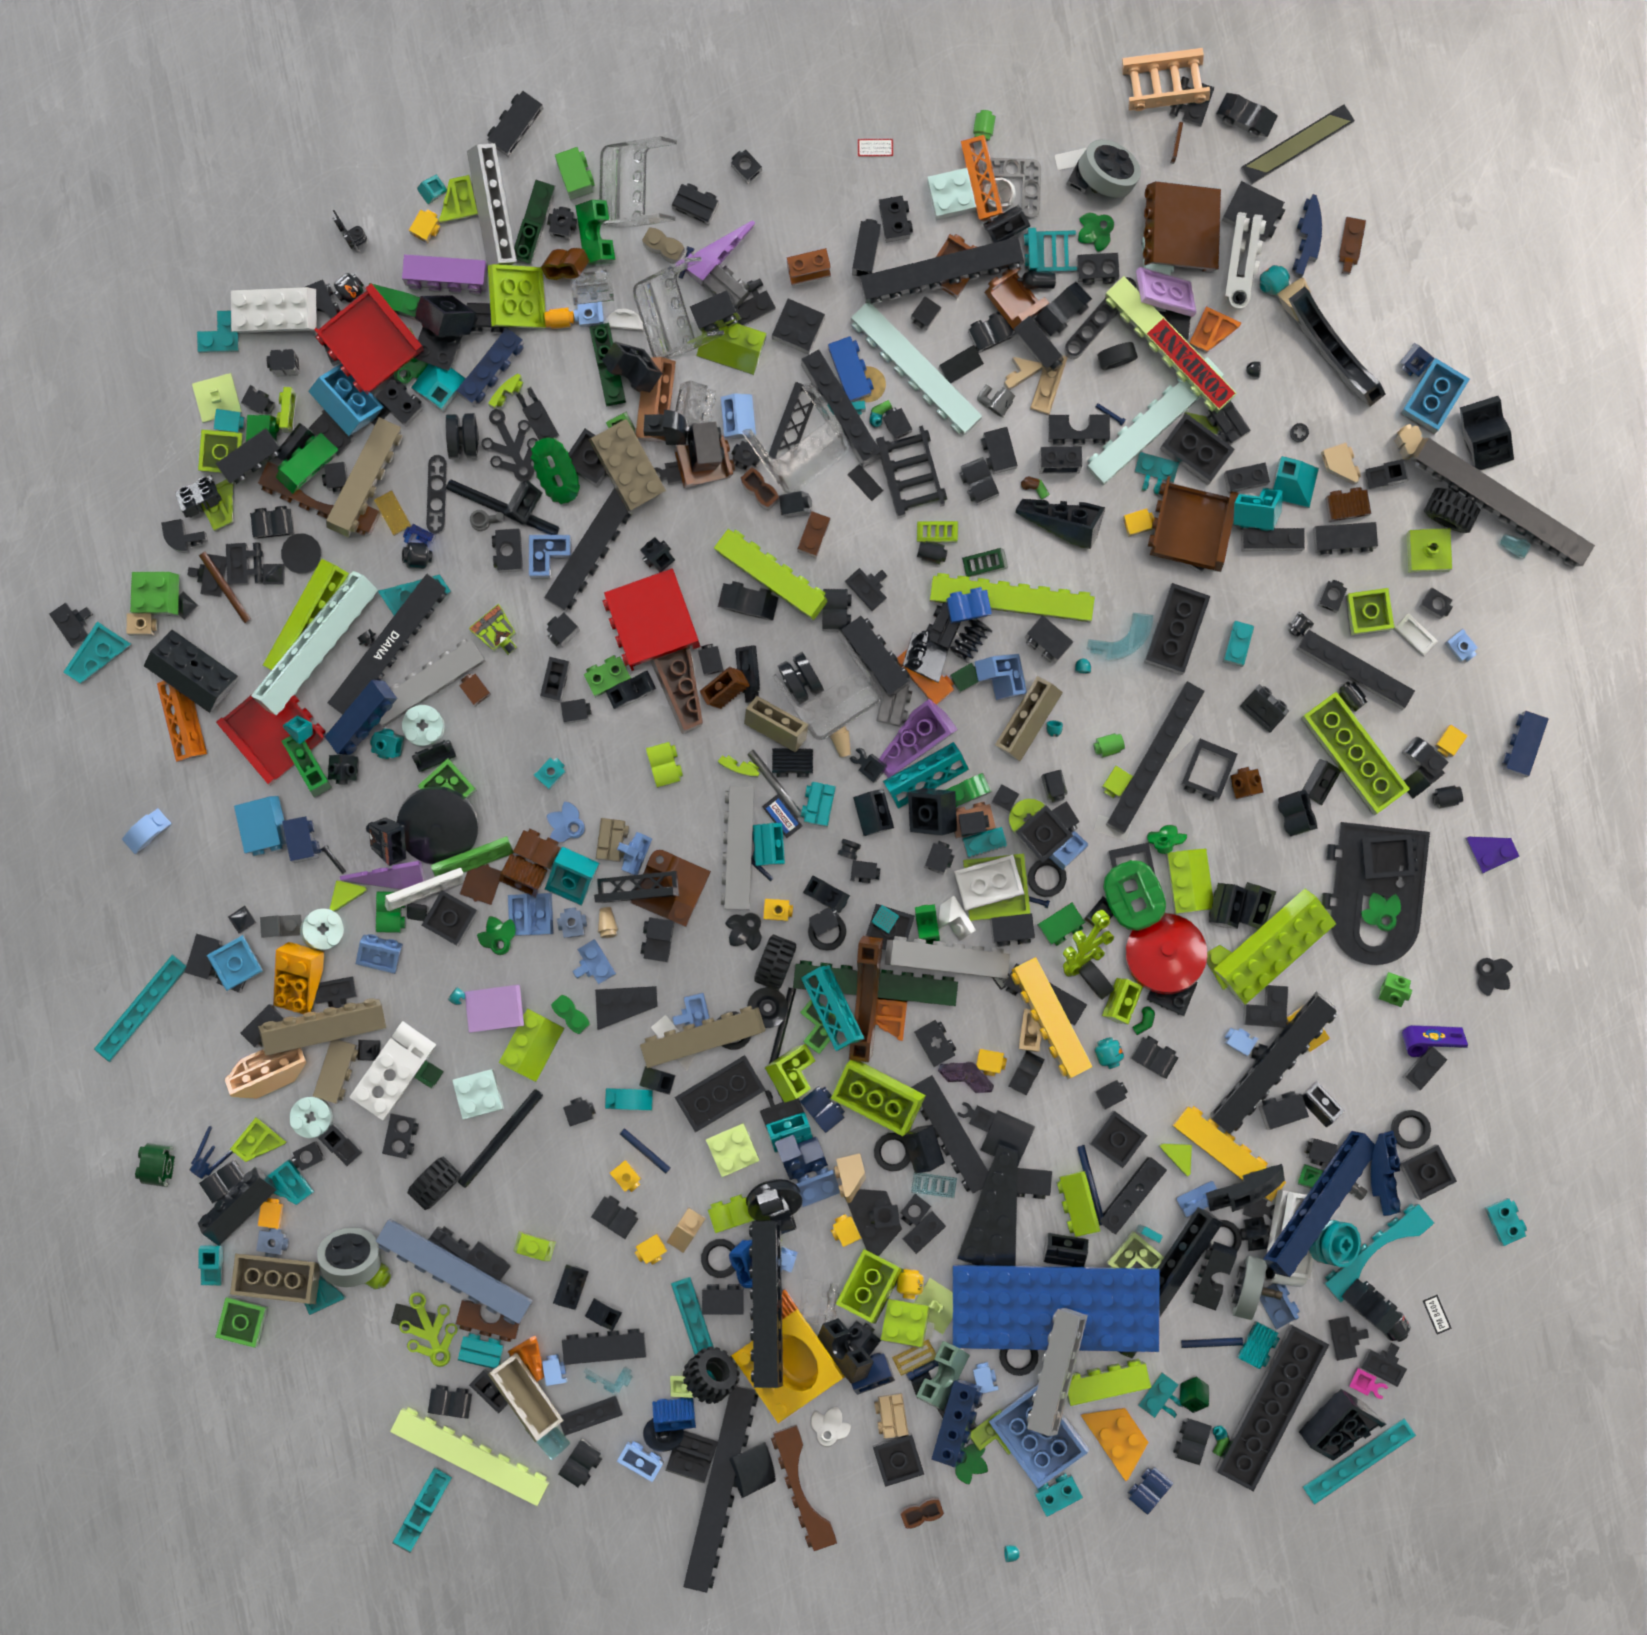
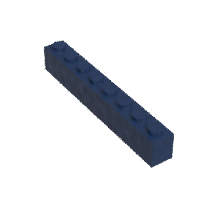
(1320, 1204)

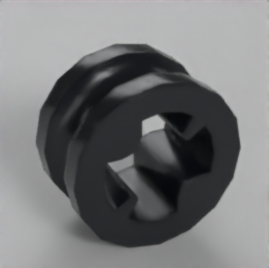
(1304, 428)

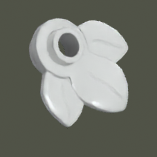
(831, 1424)

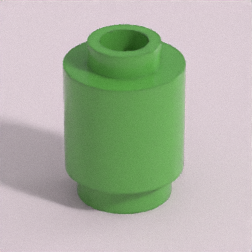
(984, 124)
(1109, 745)

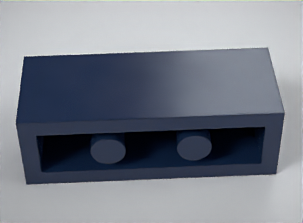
(1525, 743)

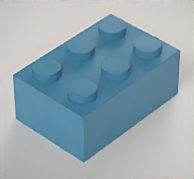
(1435, 395)
(344, 401)

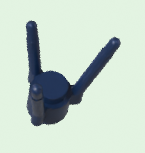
(200, 1167)

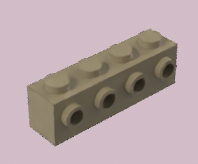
(1028, 718)

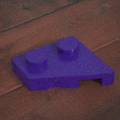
(1492, 851)

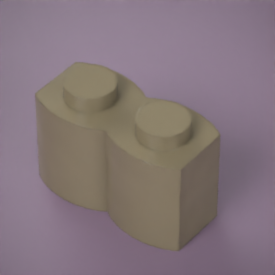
(658, 243)

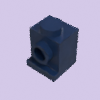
(1423, 360)

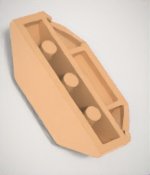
(263, 1074)

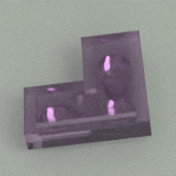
(968, 1073)

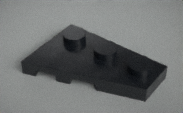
(622, 1003)

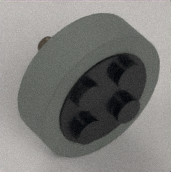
(1109, 168)
(349, 1257)
(1250, 1288)

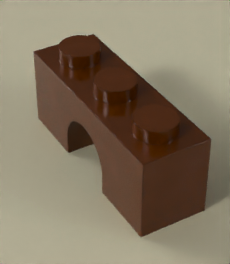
(470, 1318)

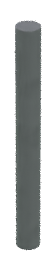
(774, 783)

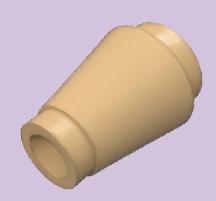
(842, 742)
(607, 925)

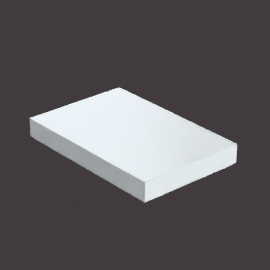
(989, 882)

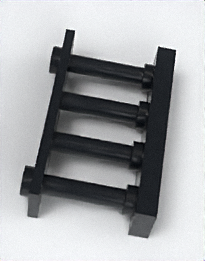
(896, 486)
(1132, 1194)

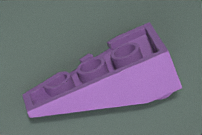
(920, 733)

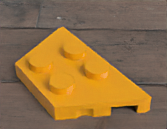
(1118, 1437)

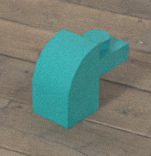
(628, 1099)
(210, 1262)

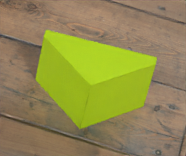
(345, 893)
(1180, 1156)

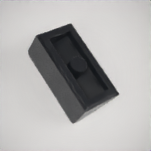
(961, 364)
(523, 502)
(1321, 781)
(1322, 1104)

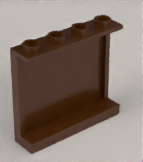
(1182, 226)
(1192, 526)

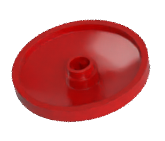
(1167, 955)

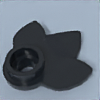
(742, 933)
(1495, 977)

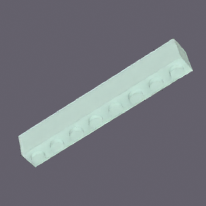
(916, 368)
(1144, 430)
(314, 643)

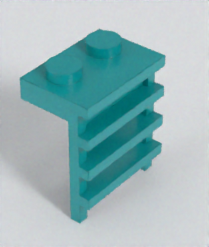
(1035, 244)

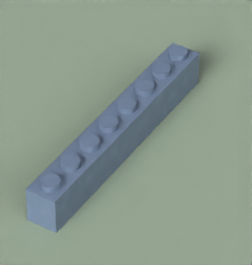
(454, 1271)

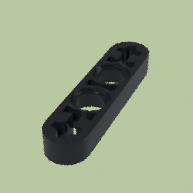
(436, 494)

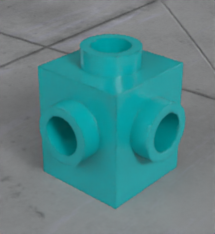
(386, 744)

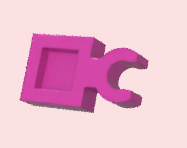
(1365, 1383)

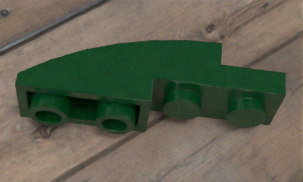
(533, 221)
(611, 384)

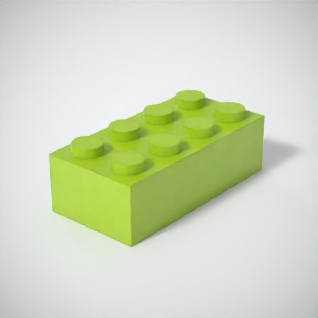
(878, 1097)
(1108, 1383)

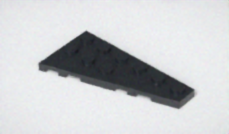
(992, 1228)

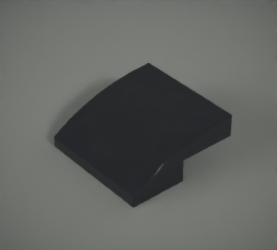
(1009, 1133)
(692, 1457)
(753, 1469)

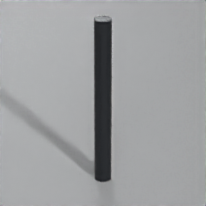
(782, 1027)

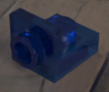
(422, 535)

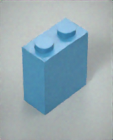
(261, 825)

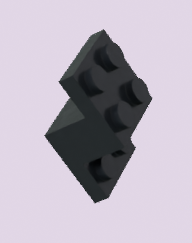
(1487, 433)

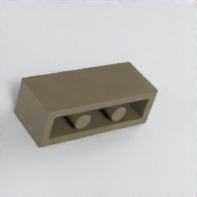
(776, 723)
(335, 1071)

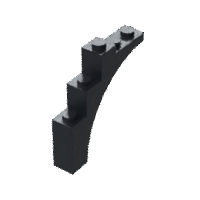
(1333, 349)

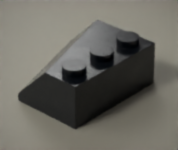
(1339, 1425)

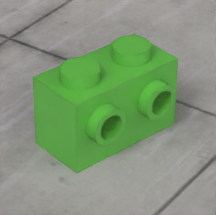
(606, 675)

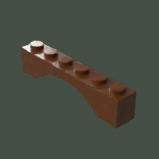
(271, 484)
(867, 996)
(818, 1528)

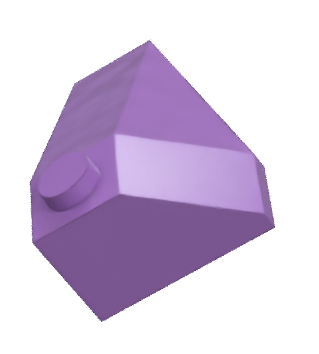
(716, 253)
(397, 877)

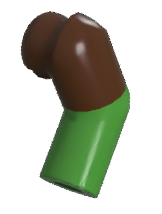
(1036, 484)

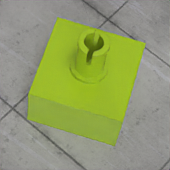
(1429, 550)

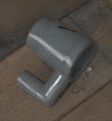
(1000, 402)
(481, 520)

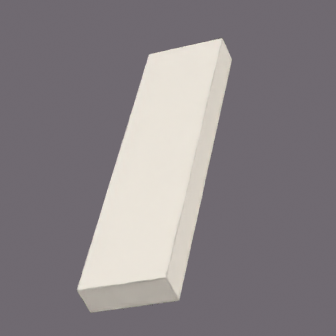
(424, 889)

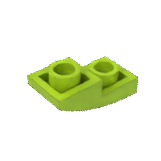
(511, 386)
(747, 769)

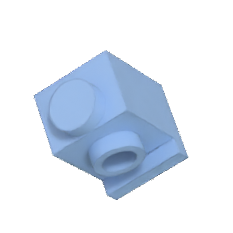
(596, 317)
(1454, 646)
(1240, 1041)
(788, 1259)
(553, 1370)
(985, 1377)

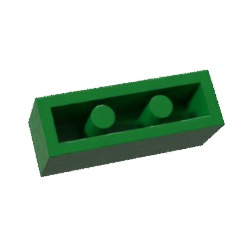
(306, 462)

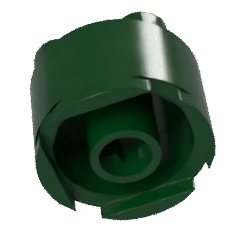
(155, 1164)

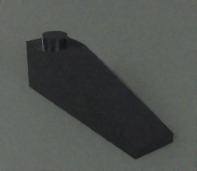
(1071, 523)

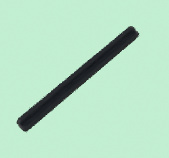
(498, 506)
(500, 1138)

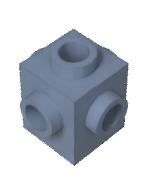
(575, 930)
(264, 1242)

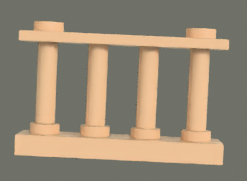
(1163, 61)

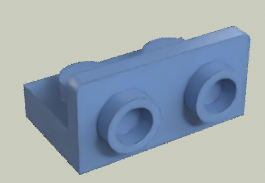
(378, 953)
(818, 1187)
(1195, 1198)
(1280, 1311)

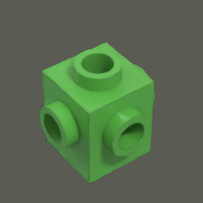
(1395, 989)

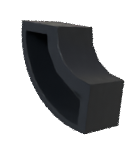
(1246, 115)
(1063, 309)
(748, 601)

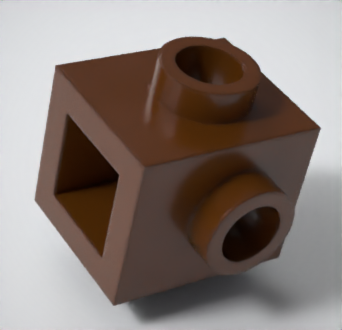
(1246, 783)

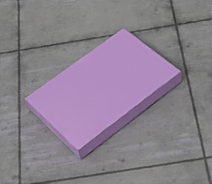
(1166, 291)
(494, 1008)

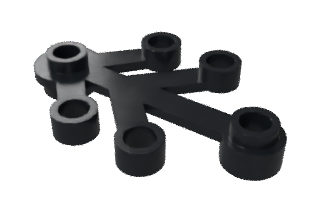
(512, 448)

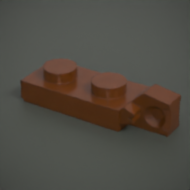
(1351, 243)

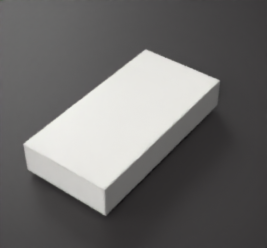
(1415, 634)

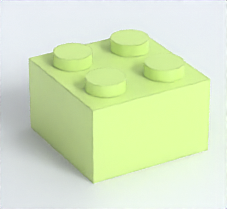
(732, 1150)

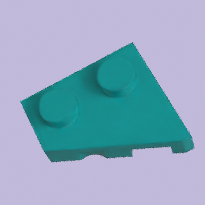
(290, 1183)
(326, 1296)

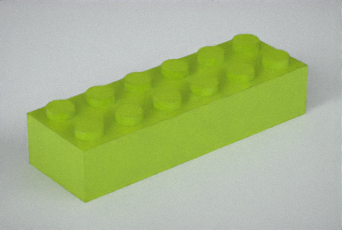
(1355, 753)
(1275, 946)

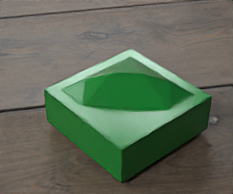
(1309, 1176)

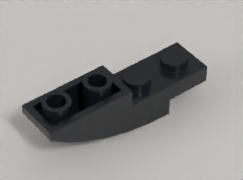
(1252, 1189)

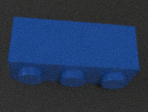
(850, 369)

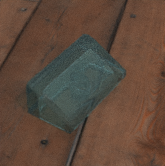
(553, 1443)

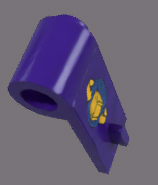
(1419, 1038)

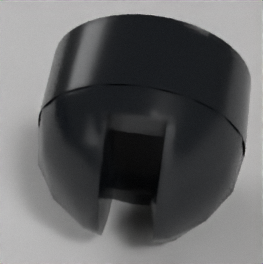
(1254, 369)

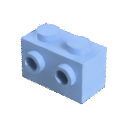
(737, 414)
(640, 1461)

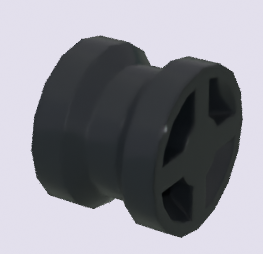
(849, 849)

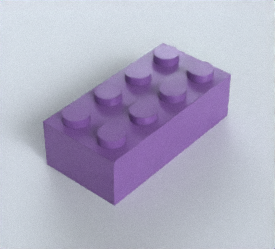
(445, 273)

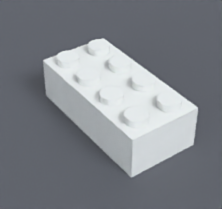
(273, 310)

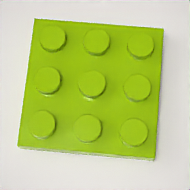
(516, 296)
(1012, 906)

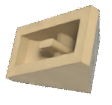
(1288, 292)

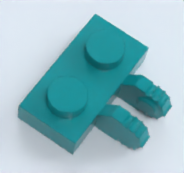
(1157, 468)
(1158, 1395)

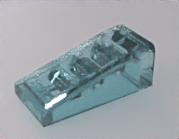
(916, 1184)

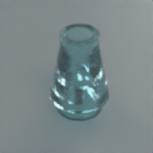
(1516, 545)

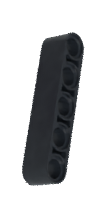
(1095, 327)

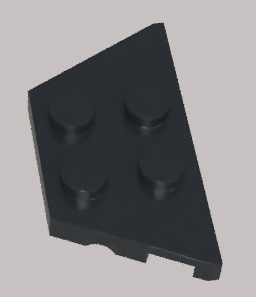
(873, 1238)

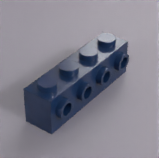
(490, 367)
(361, 717)
(956, 1423)

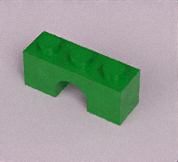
(590, 218)

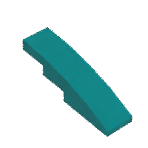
(422, 1510)

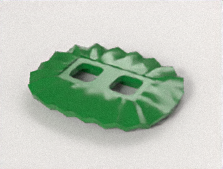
(563, 468)
(1148, 889)

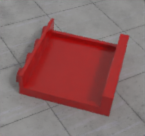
(369, 340)
(650, 618)
(261, 733)

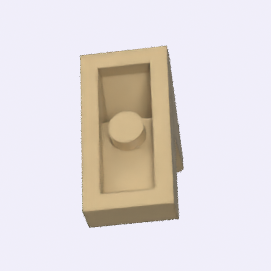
(1026, 370)
(1030, 1035)
(686, 1230)

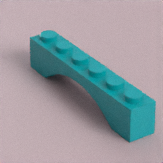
(1410, 1224)

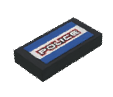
(780, 813)

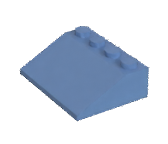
(1037, 1453)

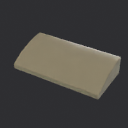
(525, 1397)

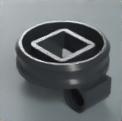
(766, 1202)

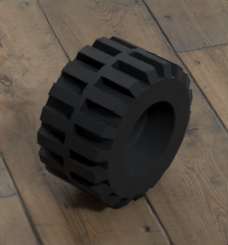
(1452, 510)
(775, 962)
(434, 1183)
(702, 1384)

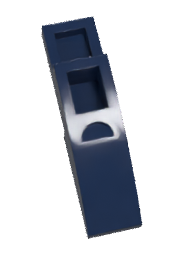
(1311, 229)
(1383, 1166)

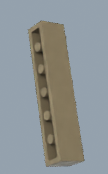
(363, 477)
(322, 1026)
(702, 1037)

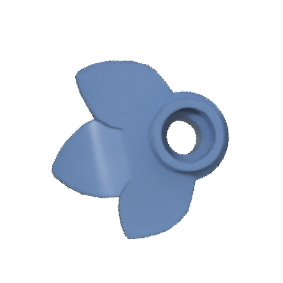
(563, 822)

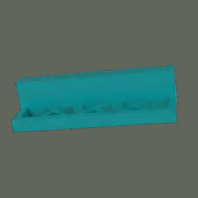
(924, 772)
(839, 1007)

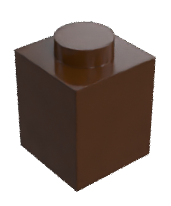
(474, 689)

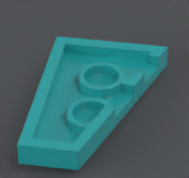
(396, 596)
(95, 652)

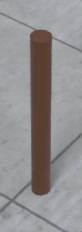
(224, 587)

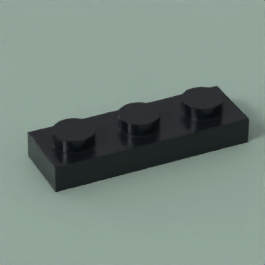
(590, 1415)

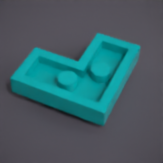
(221, 340)

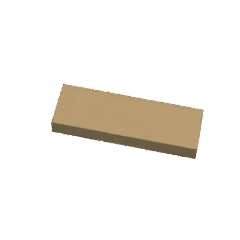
(1047, 389)

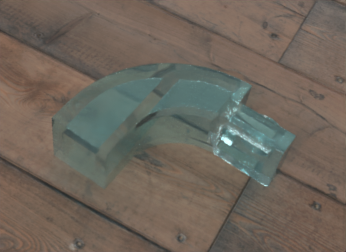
(1138, 634)

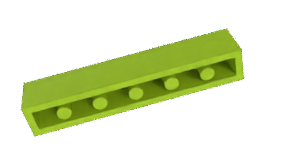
(771, 574)
(319, 590)

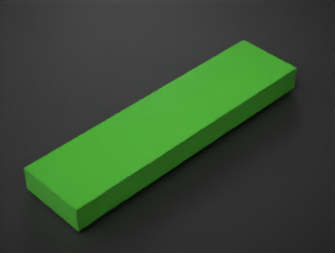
(475, 857)

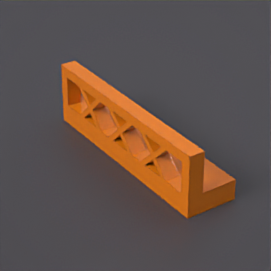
(977, 179)
(187, 720)

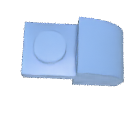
(145, 830)

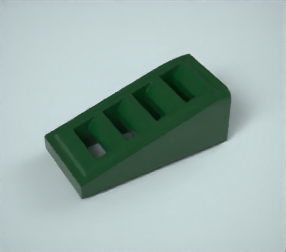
(1002, 560)

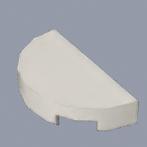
(624, 320)

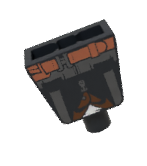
(387, 840)

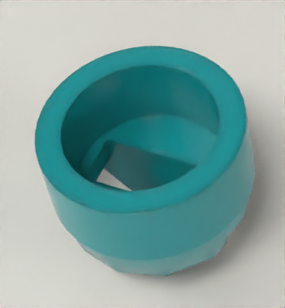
(1083, 666)
(1054, 727)
(456, 995)
(1011, 1553)

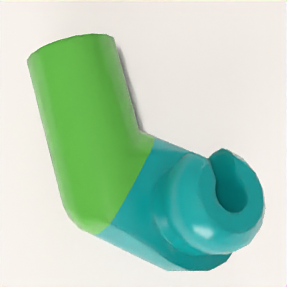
(877, 413)
(1222, 1440)

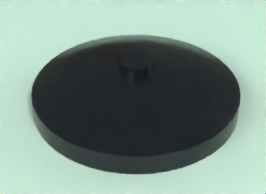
(438, 824)

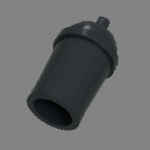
(1038, 280)

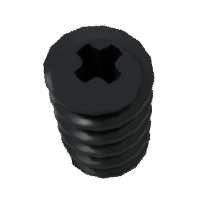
(970, 639)

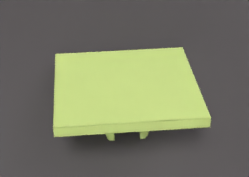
(216, 394)
(940, 1303)

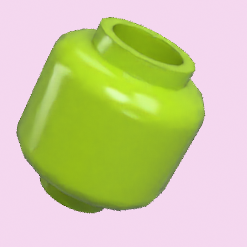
(381, 1278)

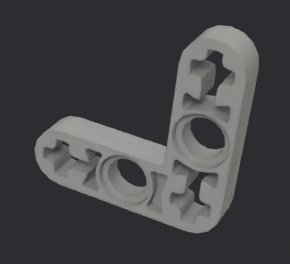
(1021, 173)

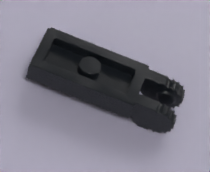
(538, 417)

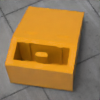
(297, 977)

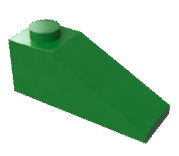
(401, 302)
(307, 766)

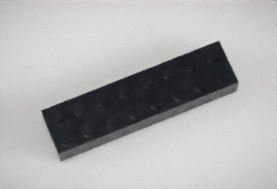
(1272, 1407)

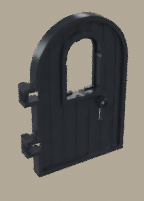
(1350, 887)

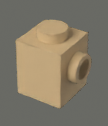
(141, 624)

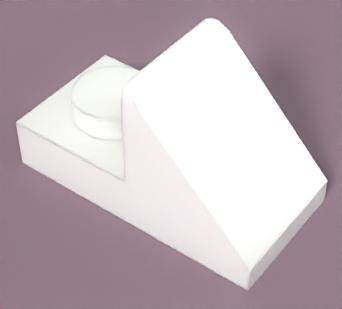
(954, 915)

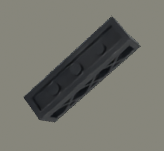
(785, 421)
(636, 894)

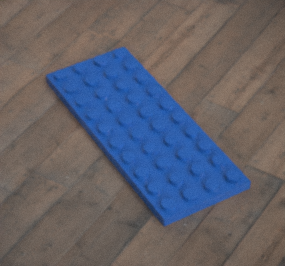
(1017, 1306)

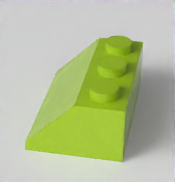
(737, 348)
(1190, 880)
(531, 1045)
(1078, 1204)
(869, 1286)

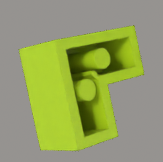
(787, 1073)

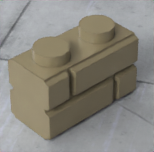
(610, 835)

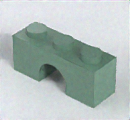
(951, 1364)

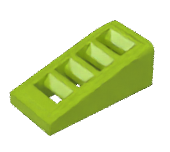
(945, 524)

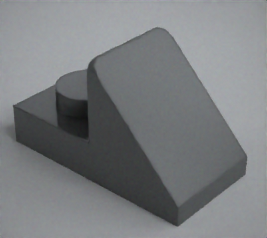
(280, 925)

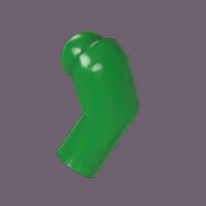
(1147, 1020)

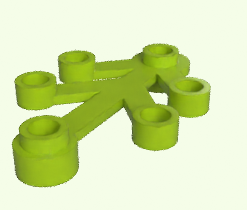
(1076, 961)
(430, 1332)

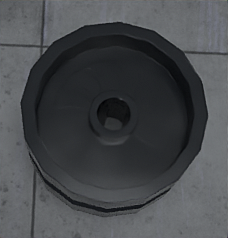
(464, 435)
(798, 679)

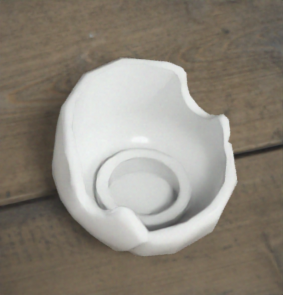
(1006, 192)

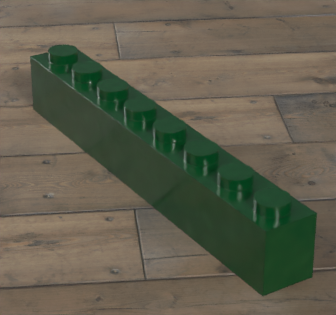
(891, 986)

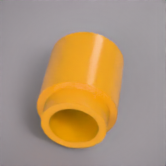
(559, 318)

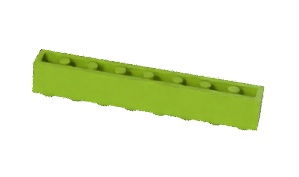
(1019, 599)

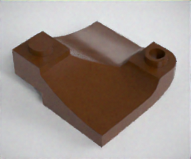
(690, 886)

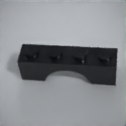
(325, 304)

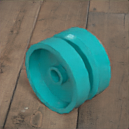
(1337, 1244)

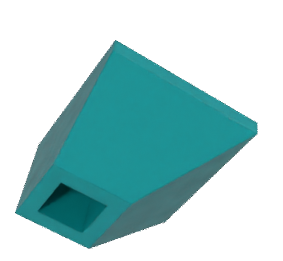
(438, 385)
(1296, 480)

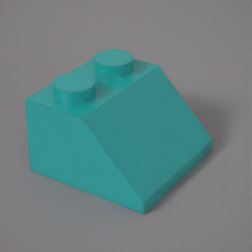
(571, 875)

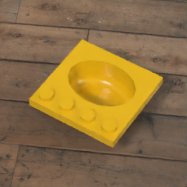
(806, 1368)

